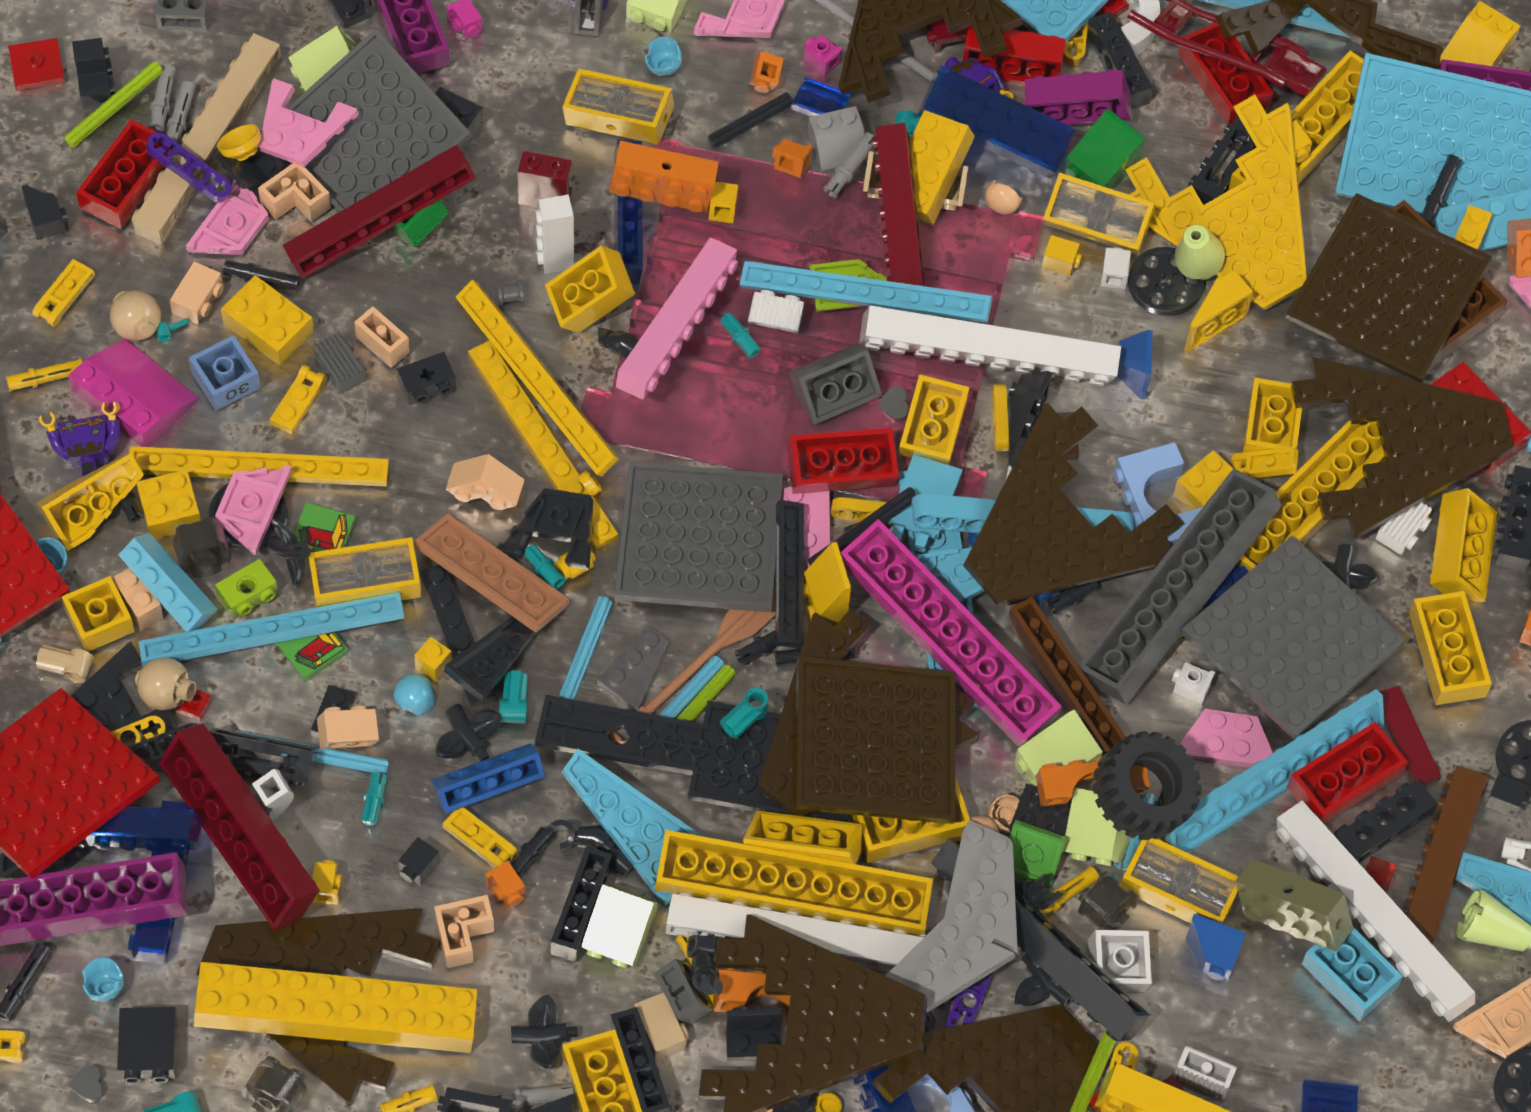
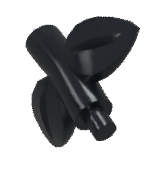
(288, 547)
(1354, 576)
(467, 733)
(1037, 987)
(543, 1033)

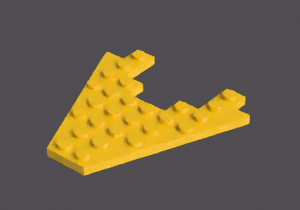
(1254, 220)

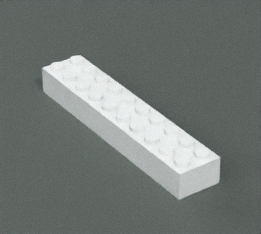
(989, 345)

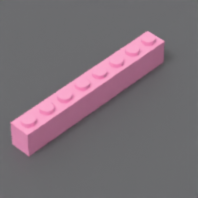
(676, 319)

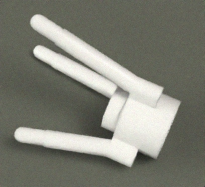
(1513, 850)

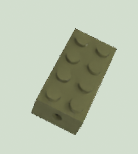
(1294, 905)

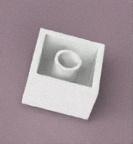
(1123, 957)

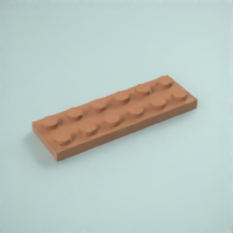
(491, 573)

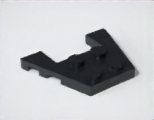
(556, 517)
(110, 702)

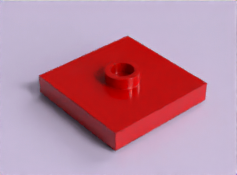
(36, 64)

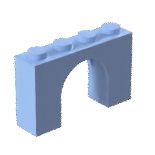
(1142, 470)

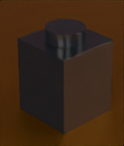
(1508, 796)
(418, 861)

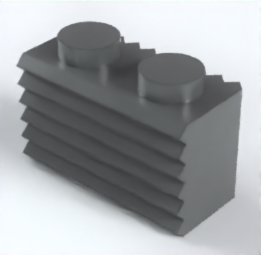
(339, 362)

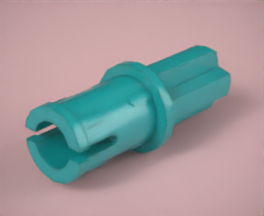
(740, 335)
(544, 566)
(373, 799)

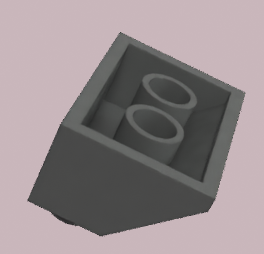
(836, 383)

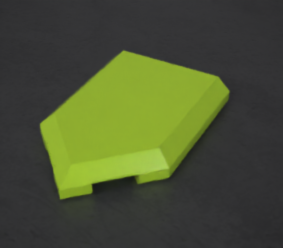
(851, 268)

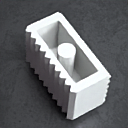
(776, 311)
(1402, 530)
(1204, 1072)

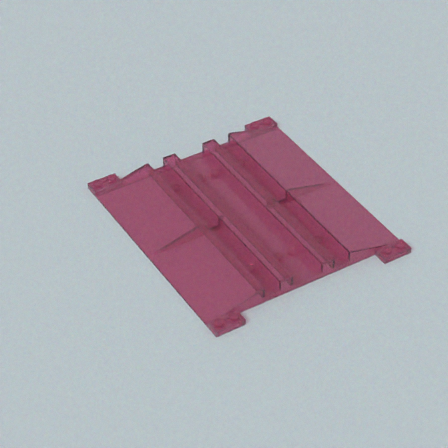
(743, 410)

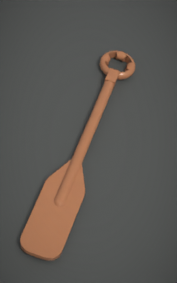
(736, 627)

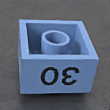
(224, 372)

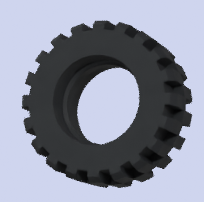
(1172, 769)

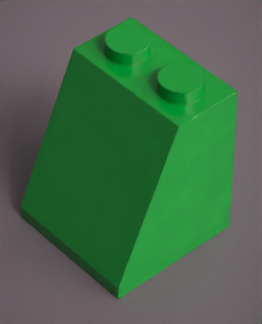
(1105, 152)

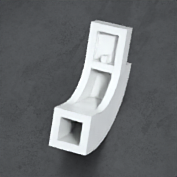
(1136, 35)
(273, 793)

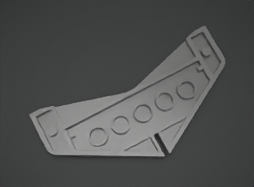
(976, 917)

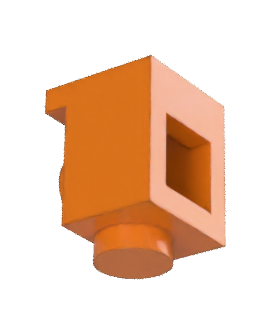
(770, 67)
(792, 157)
(505, 884)

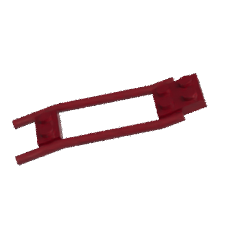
(1287, 68)

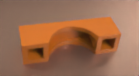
(1057, 782)
(741, 988)

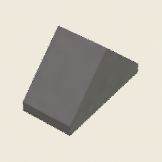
(587, 17)

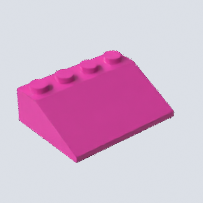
(146, 393)

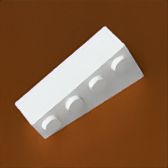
(554, 234)

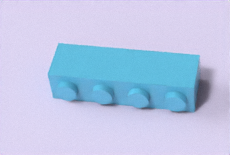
(168, 582)

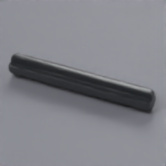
(750, 120)

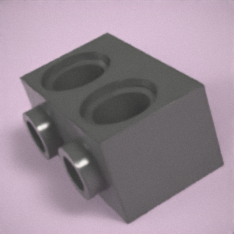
(182, 14)
(682, 996)

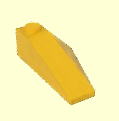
(83, 504)

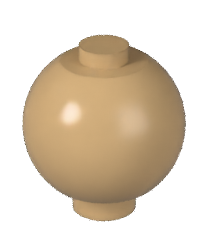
(135, 315)
(164, 684)

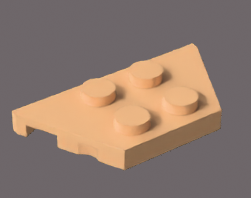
(1502, 1023)

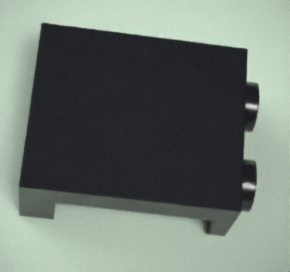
(146, 1044)
(466, 1101)

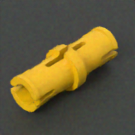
(427, 1096)

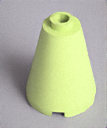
(1199, 253)
(1493, 924)

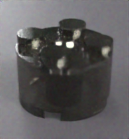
(201, 547)
(1107, 903)
(275, 1087)

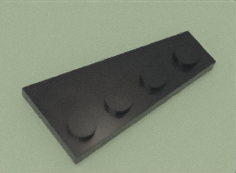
(488, 659)

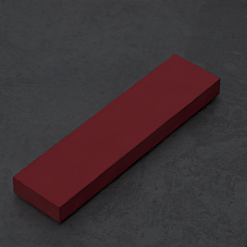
(1408, 737)

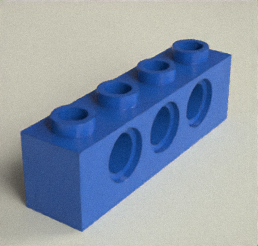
(488, 778)

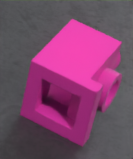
(465, 18)
(822, 54)

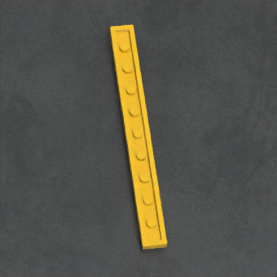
(537, 378)
(537, 435)
(224, 463)

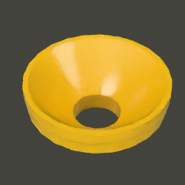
(240, 142)

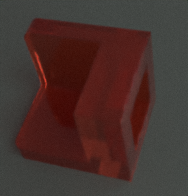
(1380, 871)

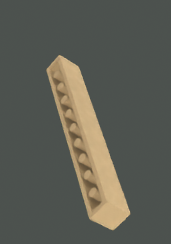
(221, 114)

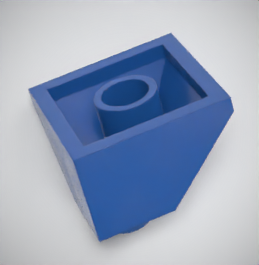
(1136, 362)
(1214, 946)

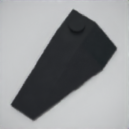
(1026, 403)

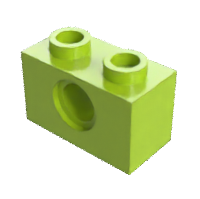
(254, 577)

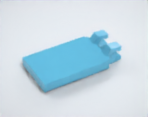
(930, 478)

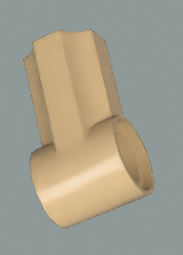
(71, 664)

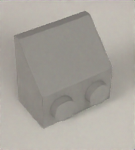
(835, 136)

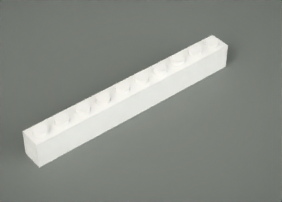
(1376, 912)
(864, 945)

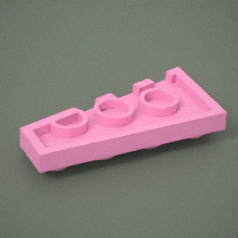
(815, 520)

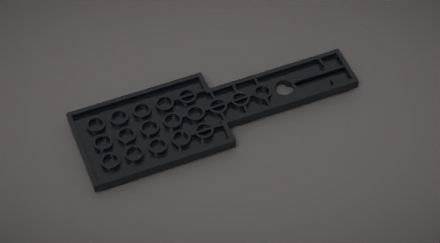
(721, 767)

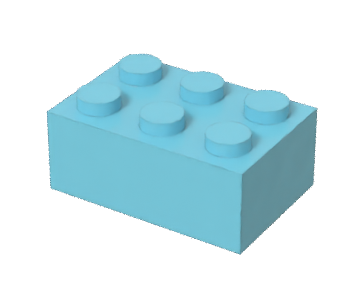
(1353, 974)

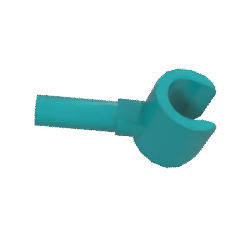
(164, 330)

